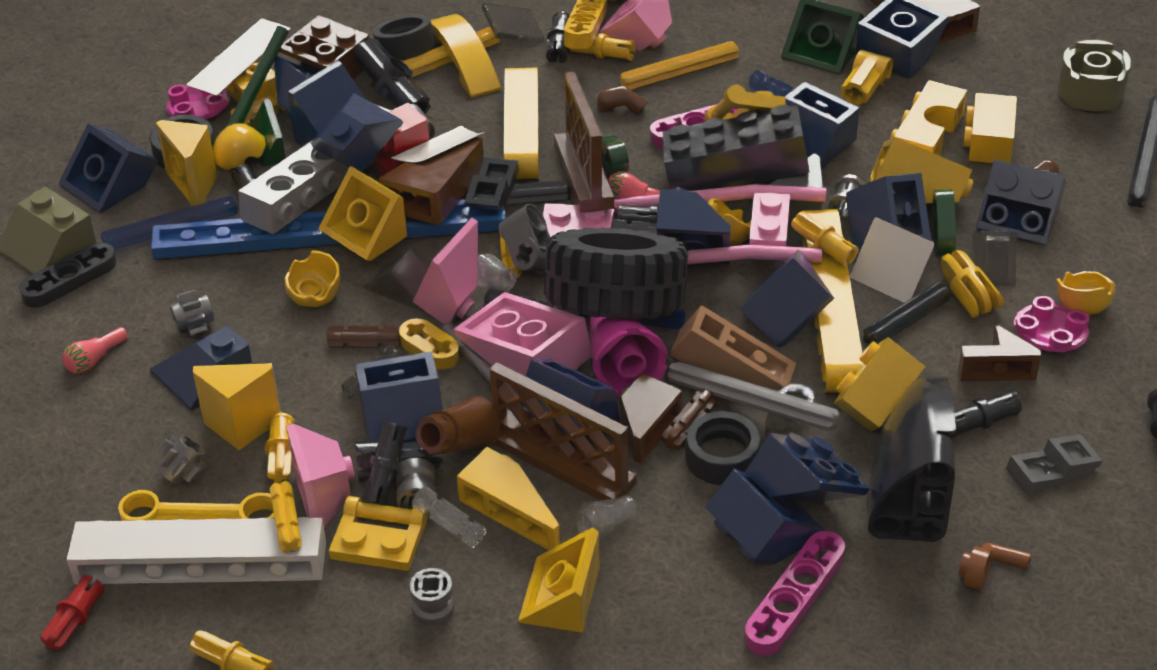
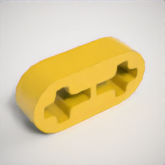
(432, 339)

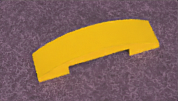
(467, 53)

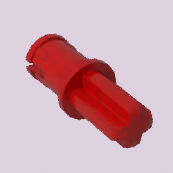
(71, 613)

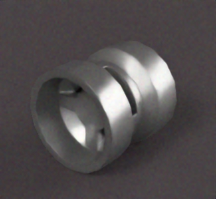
(411, 478)
(432, 596)

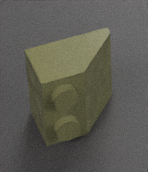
(45, 231)

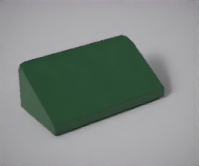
(267, 125)

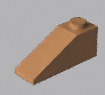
(725, 349)

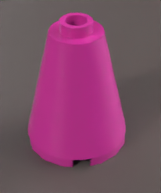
(624, 351)

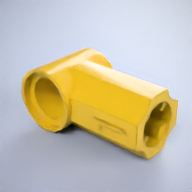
(867, 74)

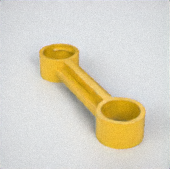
(191, 511)

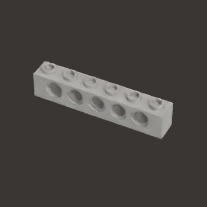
(291, 188)

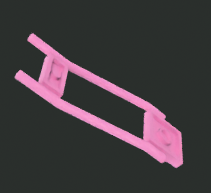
(767, 230)

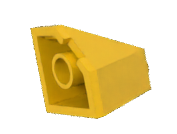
(937, 172)

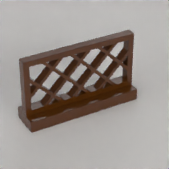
(582, 151)
(550, 448)

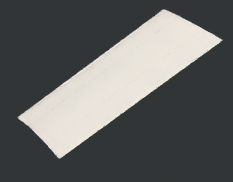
(436, 145)

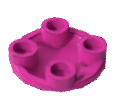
(193, 101)
(1051, 326)

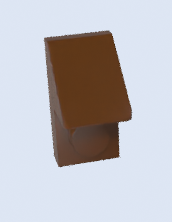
(1004, 360)

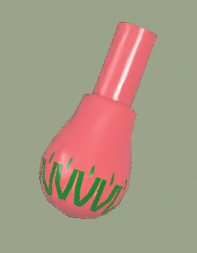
(626, 185)
(84, 355)

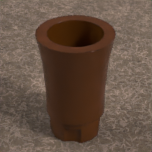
(462, 427)

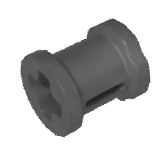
(838, 200)

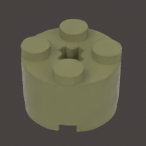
(1094, 76)

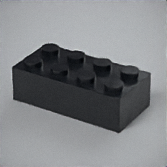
(736, 150)

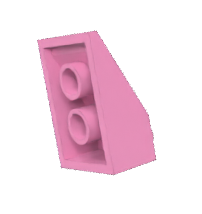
(522, 330)

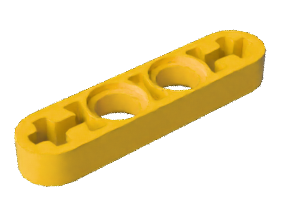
(584, 23)

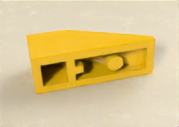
(505, 494)

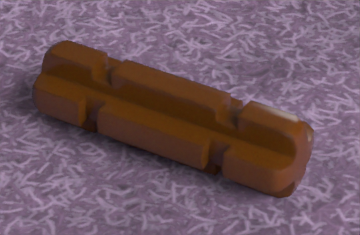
(363, 336)
(699, 405)

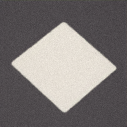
(892, 260)

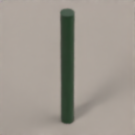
(259, 75)

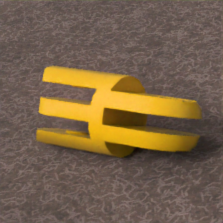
(970, 284)

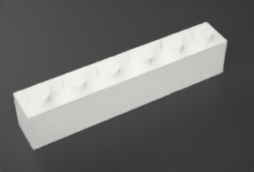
(193, 551)

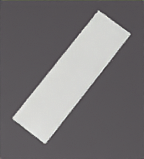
(235, 58)

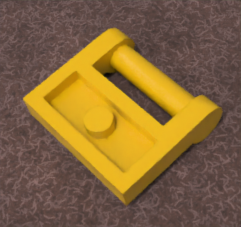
(745, 102)
(374, 543)

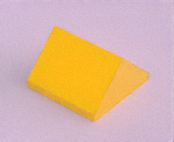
(188, 158)
(365, 216)
(237, 400)
(563, 584)

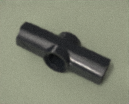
(390, 75)

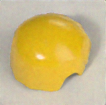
(237, 144)
(738, 229)
(311, 276)
(1085, 292)

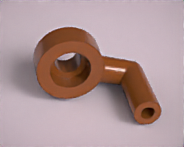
(977, 564)

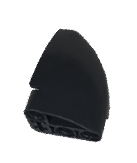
(914, 465)

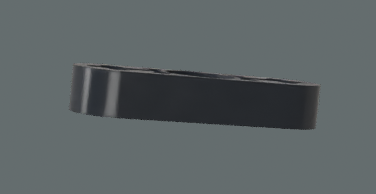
(97, 261)

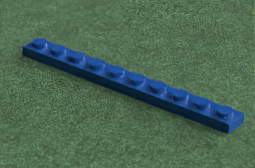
(303, 231)

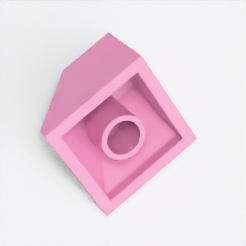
(640, 21)
(452, 277)
(319, 472)

